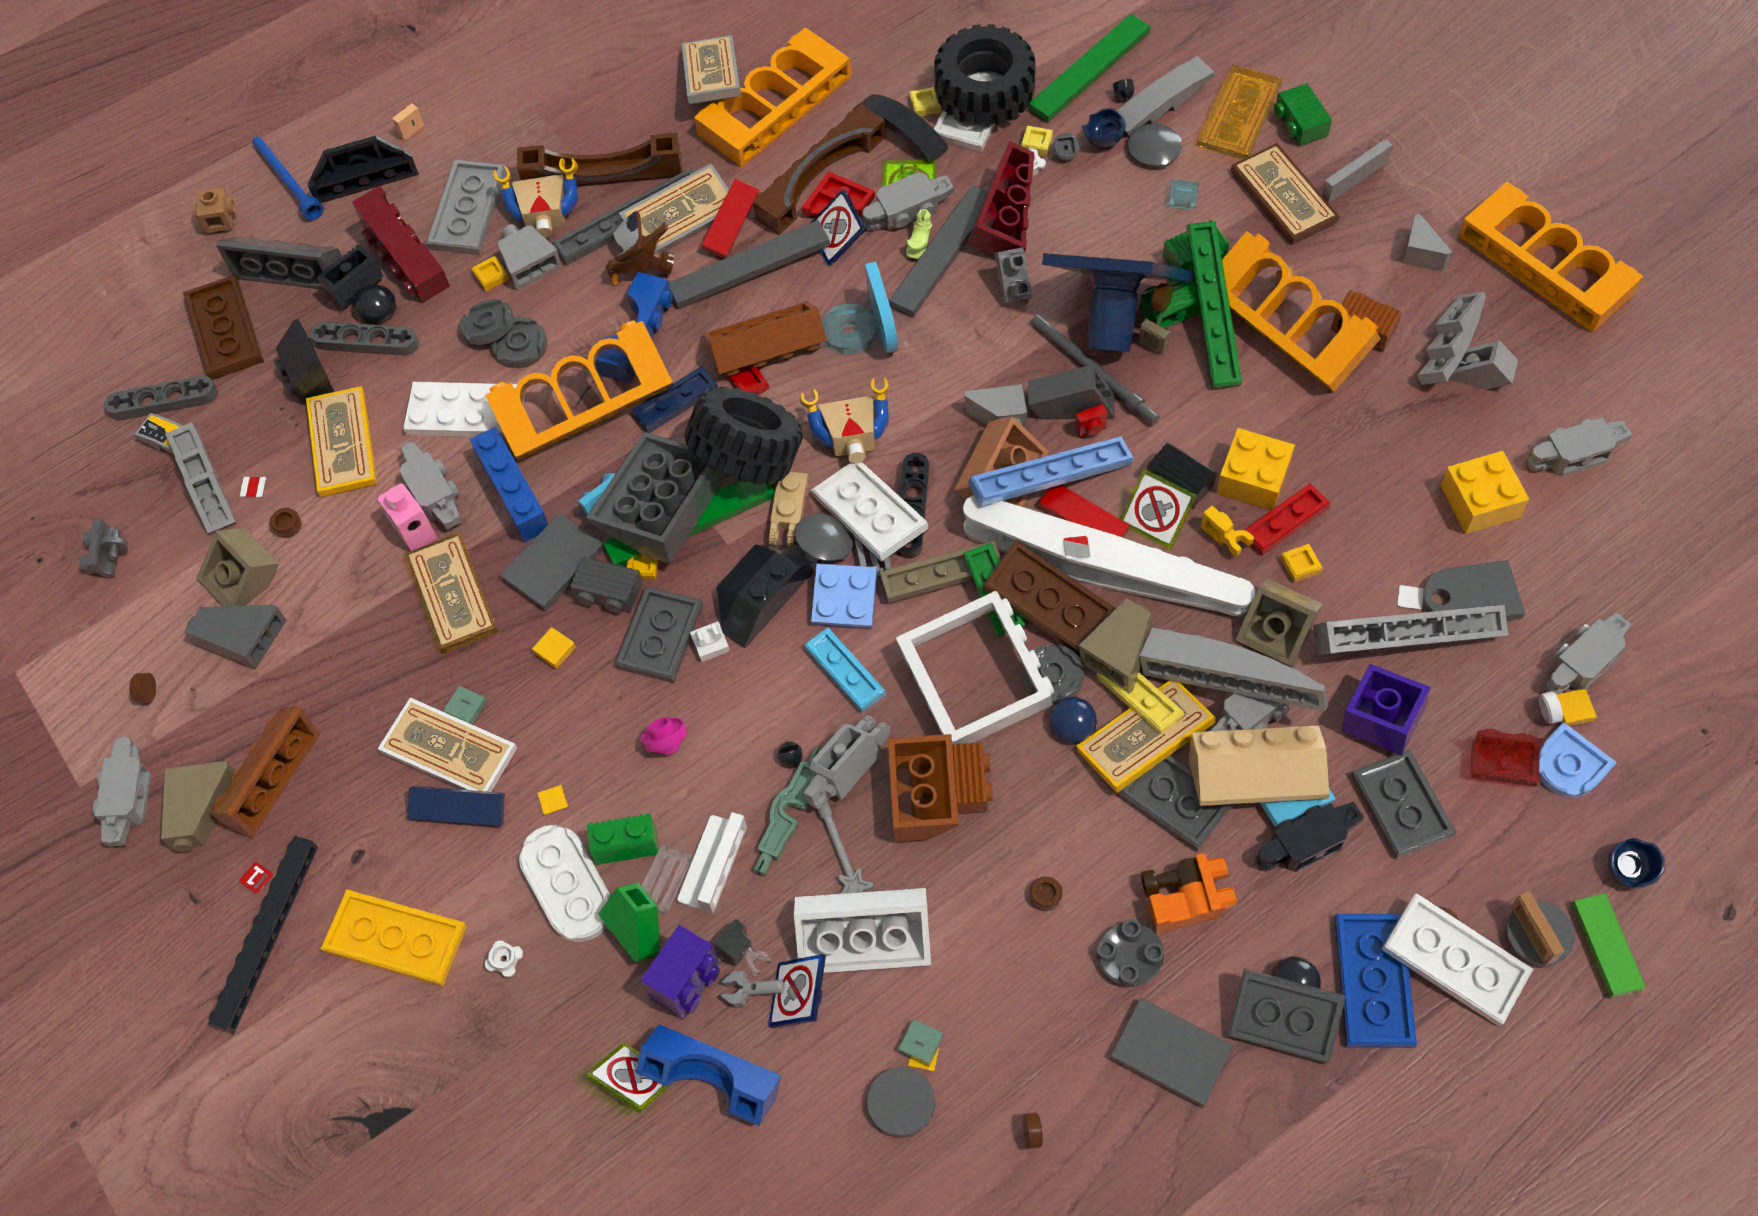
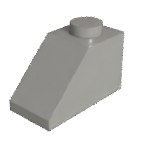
(1486, 366)
(997, 404)

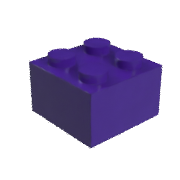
(1385, 709)
(681, 972)

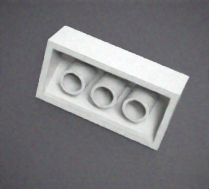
(864, 929)

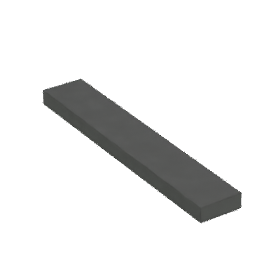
(601, 230)
(939, 254)
(749, 264)

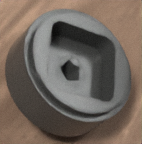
(1065, 147)

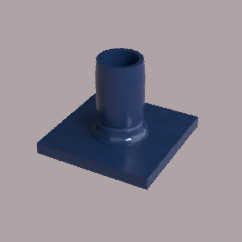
(1114, 294)

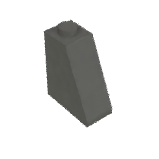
(1069, 393)
(236, 631)

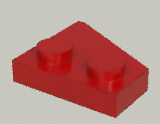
(830, 187)

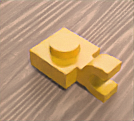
(1220, 528)

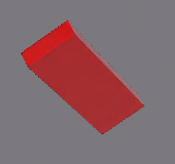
(730, 219)
(1072, 507)
(1287, 518)

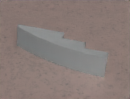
(1165, 93)
(1454, 336)
(200, 478)

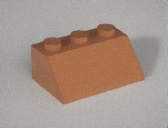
(1000, 446)

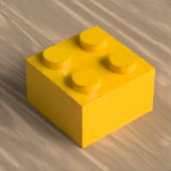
(1255, 469)
(1484, 492)

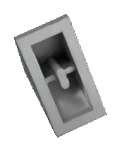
(1426, 247)

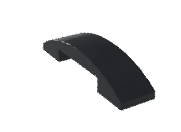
(907, 124)

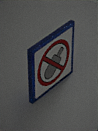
(841, 225)
(801, 991)

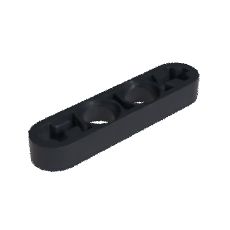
(917, 503)

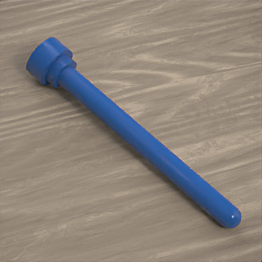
(308, 205)

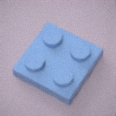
(844, 596)

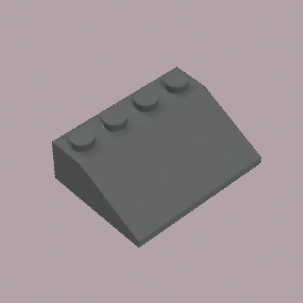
(656, 497)

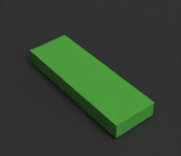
(1608, 945)

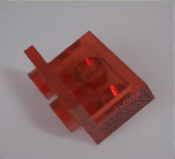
(1506, 757)

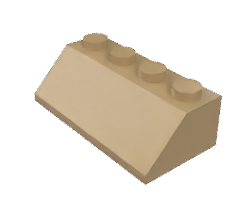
(1259, 765)

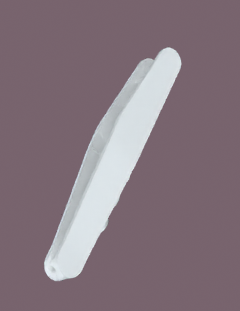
(1113, 560)

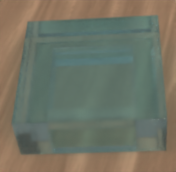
(1183, 194)

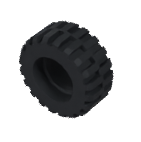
(984, 100)
(743, 435)

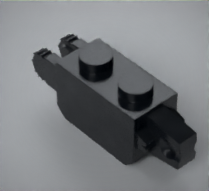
(1309, 837)

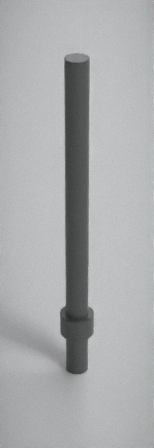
(1132, 401)

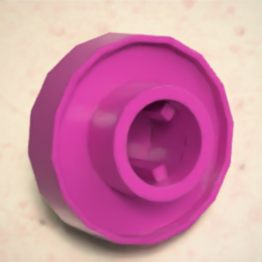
(664, 735)

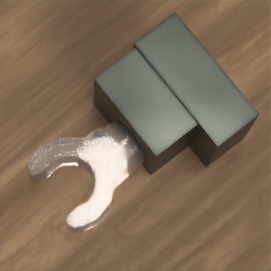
(735, 946)

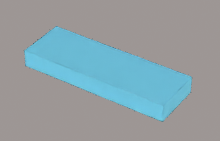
(844, 669)

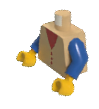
(542, 200)
(849, 424)

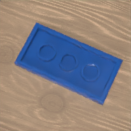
(1375, 984)

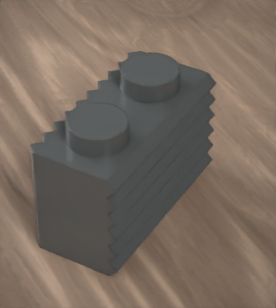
(606, 585)

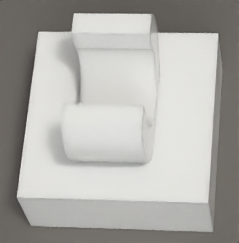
(709, 641)

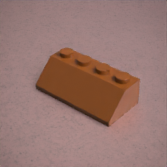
(765, 337)
(266, 771)

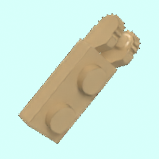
(788, 506)

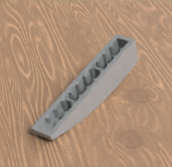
(1410, 630)
(1227, 669)

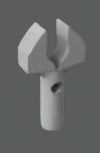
(749, 988)

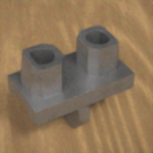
(1013, 275)
(104, 547)

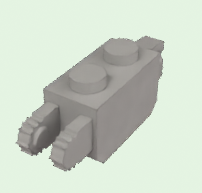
(903, 199)
(1578, 446)
(429, 487)
(1589, 655)
(1248, 712)
(845, 760)
(121, 792)

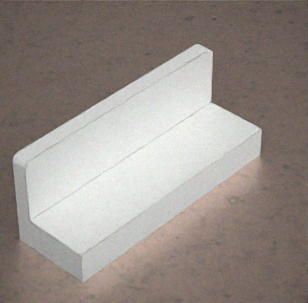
(712, 862)

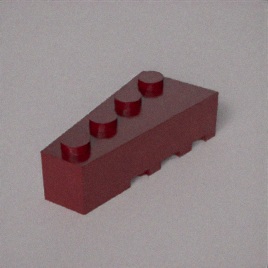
(1004, 211)
(399, 246)

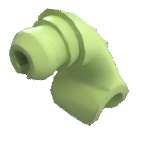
(920, 235)

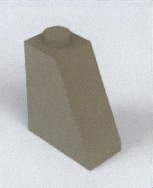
(1117, 643)
(189, 803)

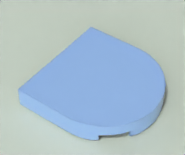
(1572, 763)

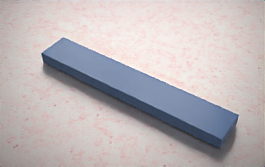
(1050, 471)

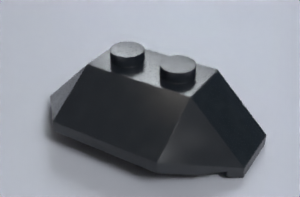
(359, 168)
(760, 588)

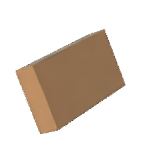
(1537, 928)

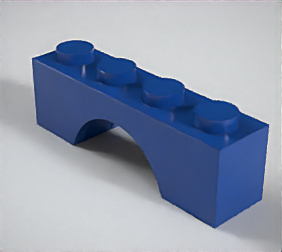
(648, 299)
(509, 483)
(675, 1057)

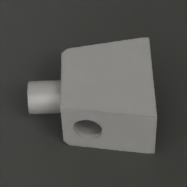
(527, 255)

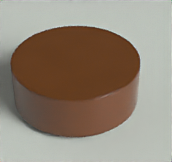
(1161, 297)
(285, 522)
(142, 688)
(1045, 894)
(1032, 1130)

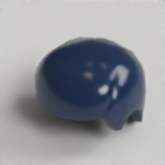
(1105, 128)
(1073, 720)
(1636, 863)

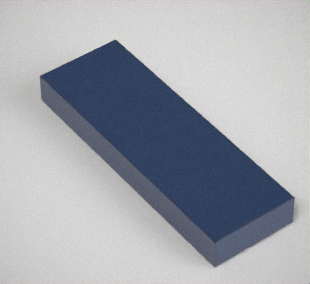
(674, 401)
(456, 805)

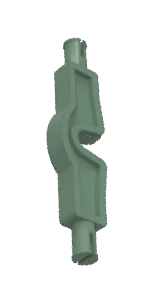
(781, 824)

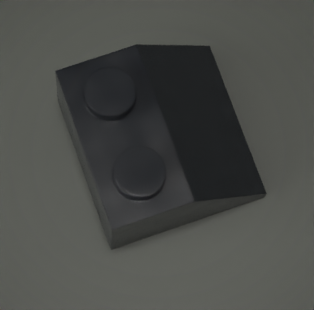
(301, 364)

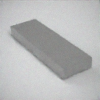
(1357, 171)

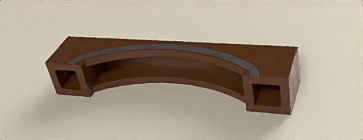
(856, 133)
(650, 159)

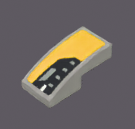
(153, 432)

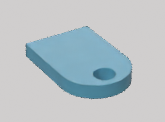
(881, 308)

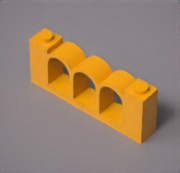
(804, 51)
(1511, 206)
(1343, 352)
(515, 423)

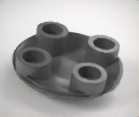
(1154, 145)
(823, 538)
(1130, 953)

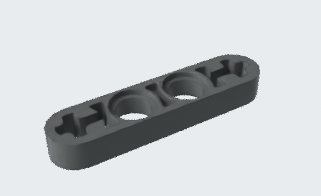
(365, 336)
(161, 398)

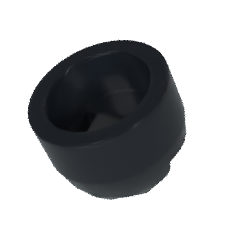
(1123, 88)
(790, 759)

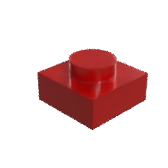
(1091, 421)

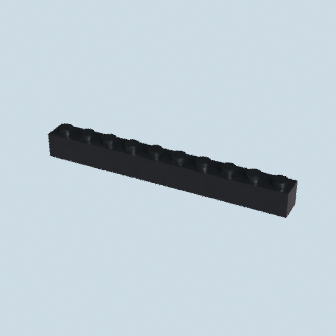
(263, 935)

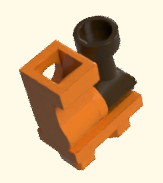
(1196, 897)

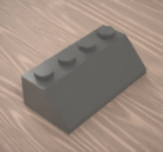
(277, 261)

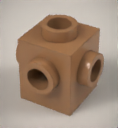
(211, 205)

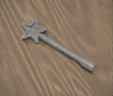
(852, 881)

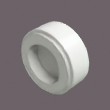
(1550, 707)

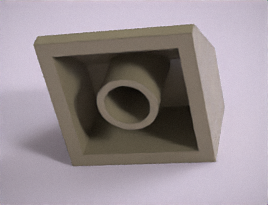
(236, 567)
(1278, 621)

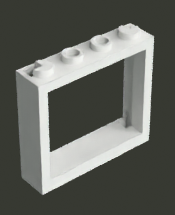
(1000, 718)

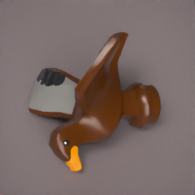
(638, 250)

